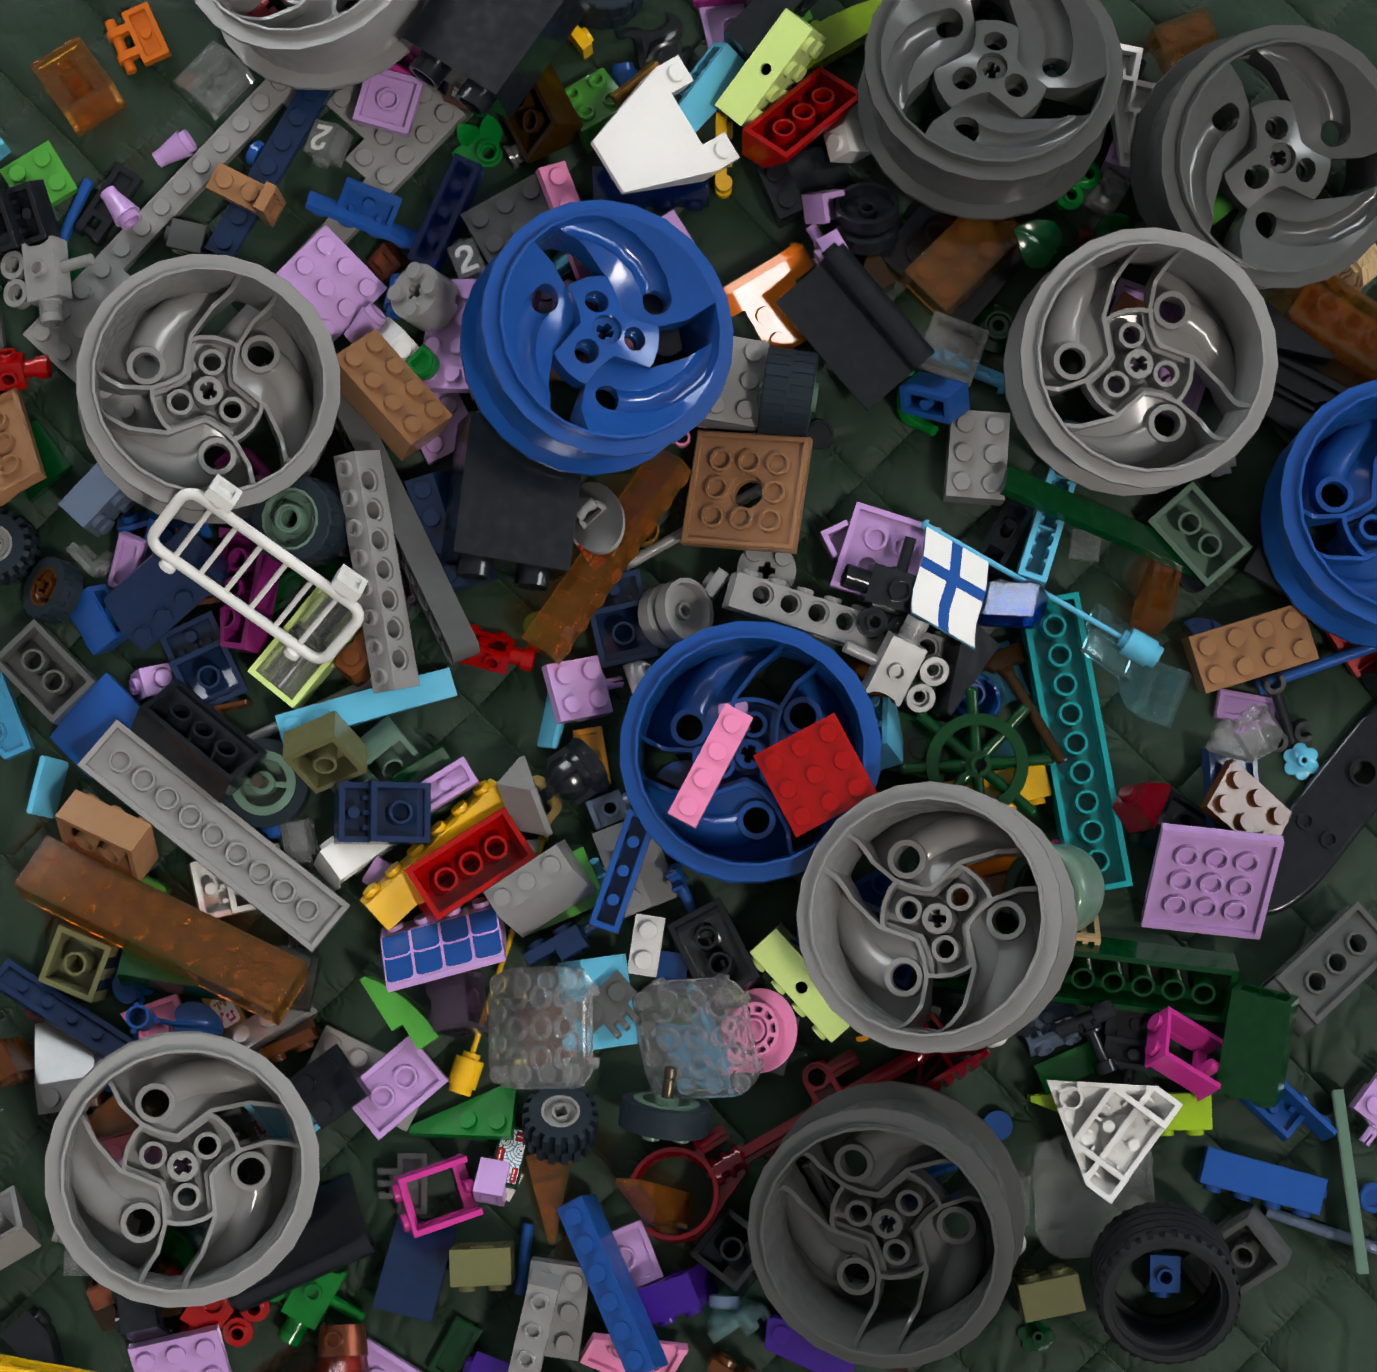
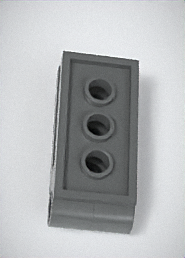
(1311, 963)

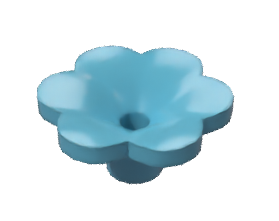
(1294, 763)

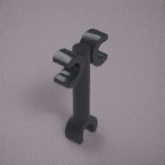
(1290, 729)

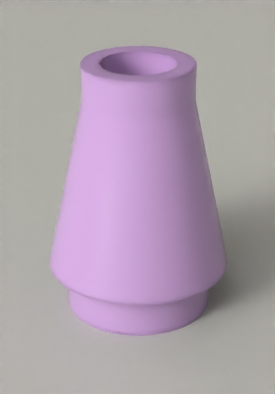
(175, 148)
(122, 210)
(367, 319)

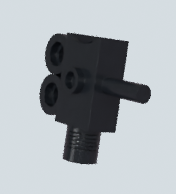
(884, 590)

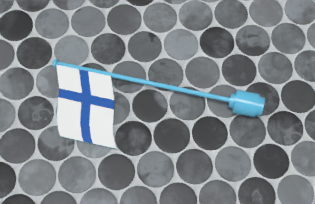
(954, 584)

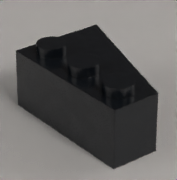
(140, 1320)

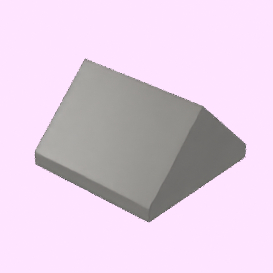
(523, 799)

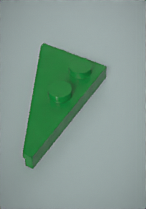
(482, 1117)

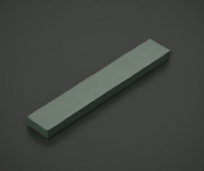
(1350, 1182)

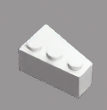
(342, 861)

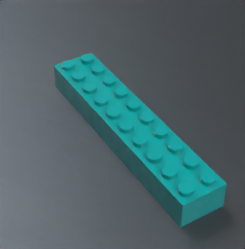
(1069, 704)

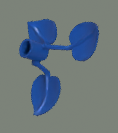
(188, 1016)

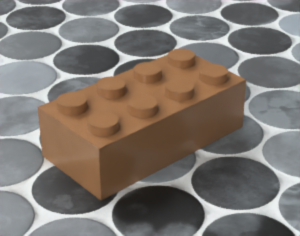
(390, 395)
(1249, 649)

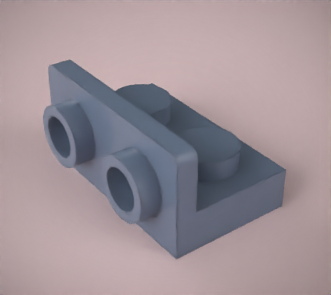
(1044, 1036)

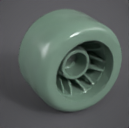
(1083, 873)

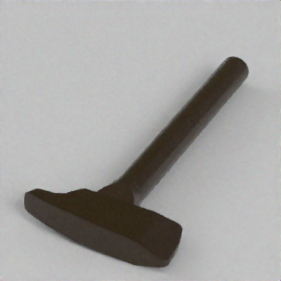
(1002, 663)

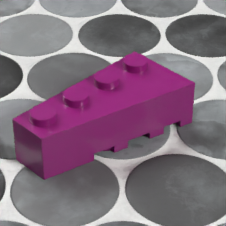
(235, 629)

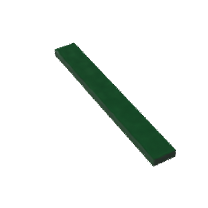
(1091, 518)

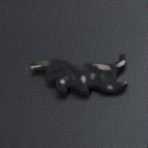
(658, 44)

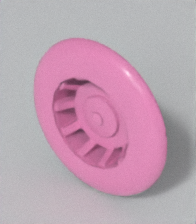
(763, 1030)

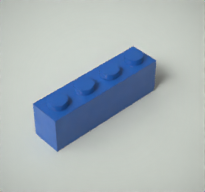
(621, 875)
(1261, 1180)

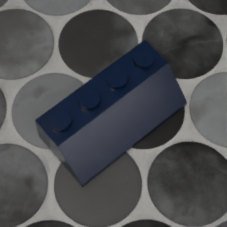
(430, 500)
(153, 600)

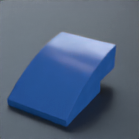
(94, 716)

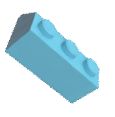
(599, 970)

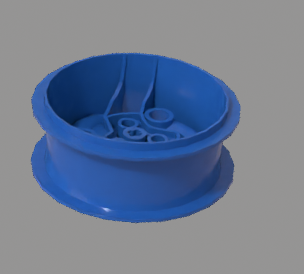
(512, 347)
(1339, 450)
(692, 681)

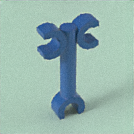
(679, 885)

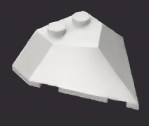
(1111, 1128)

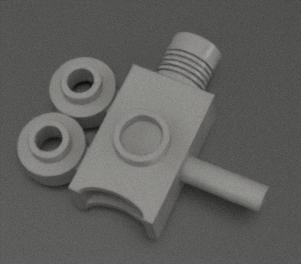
(45, 276)
(899, 662)

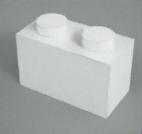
(646, 945)

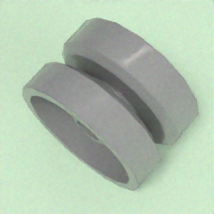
(674, 611)

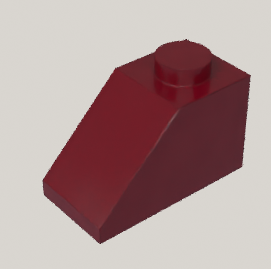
(1141, 805)

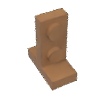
(247, 193)

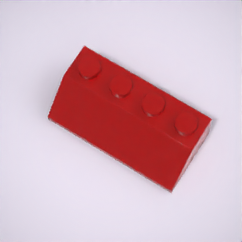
(797, 118)
(468, 865)

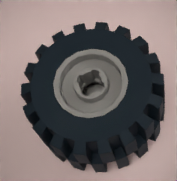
(17, 547)
(560, 1124)

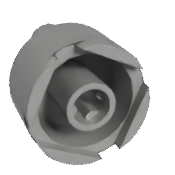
(424, 297)
(780, 563)

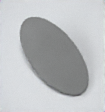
(599, 519)

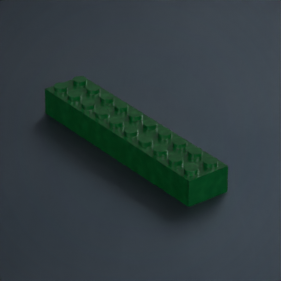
(1138, 977)

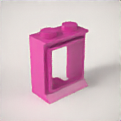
(1192, 1036)
(465, 1188)

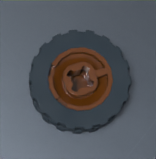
(52, 590)

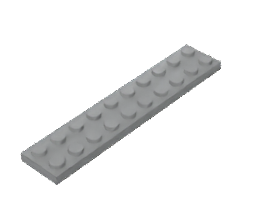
(214, 836)

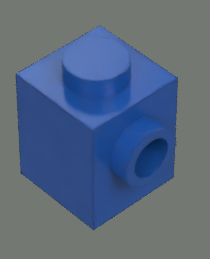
(1162, 1273)

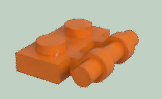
(145, 33)

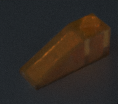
(1156, 599)
(550, 1190)
(657, 1203)

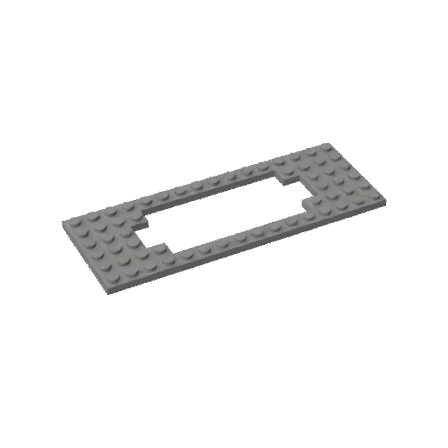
(381, 159)

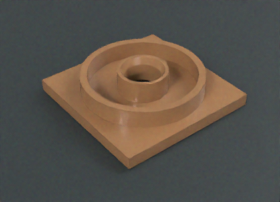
(19, 453)
(722, 467)

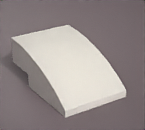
(215, 896)

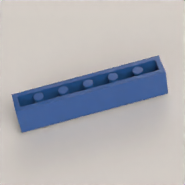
(612, 1285)

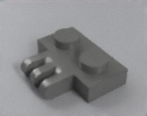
(612, 1004)
(418, 1188)

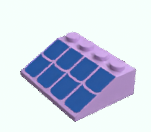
(455, 944)

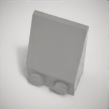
(59, 1067)

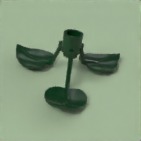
(1040, 239)

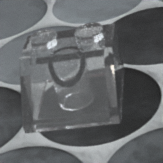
(956, 347)

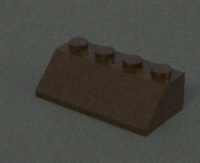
(544, 119)

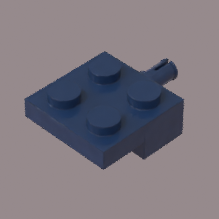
(567, 943)

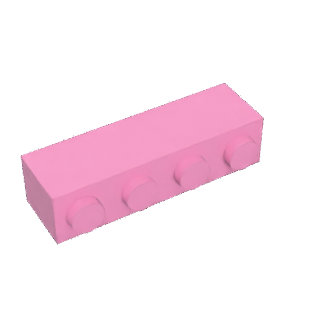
(710, 766)

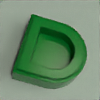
(424, 363)

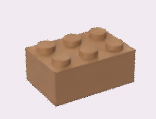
(107, 834)

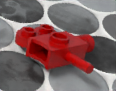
(220, 1313)

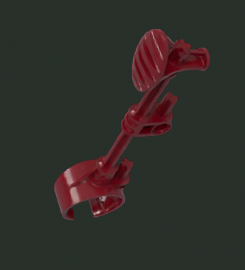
(731, 1167)

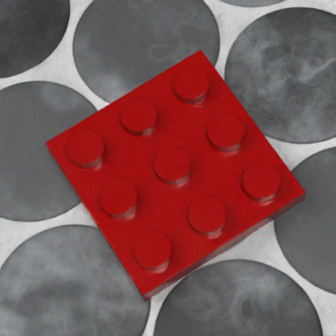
(815, 774)

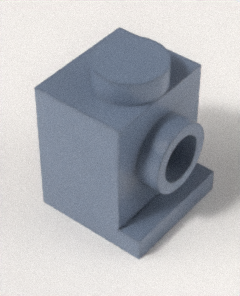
(597, 809)

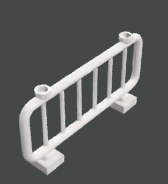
(220, 499)

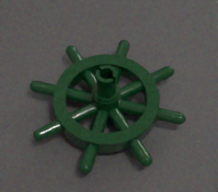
(977, 761)

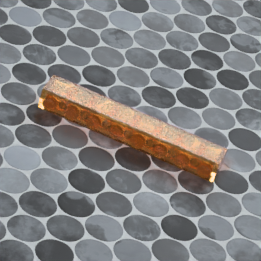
(594, 575)

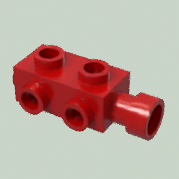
(16, 370)
(498, 656)

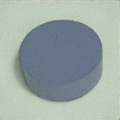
(724, 1301)

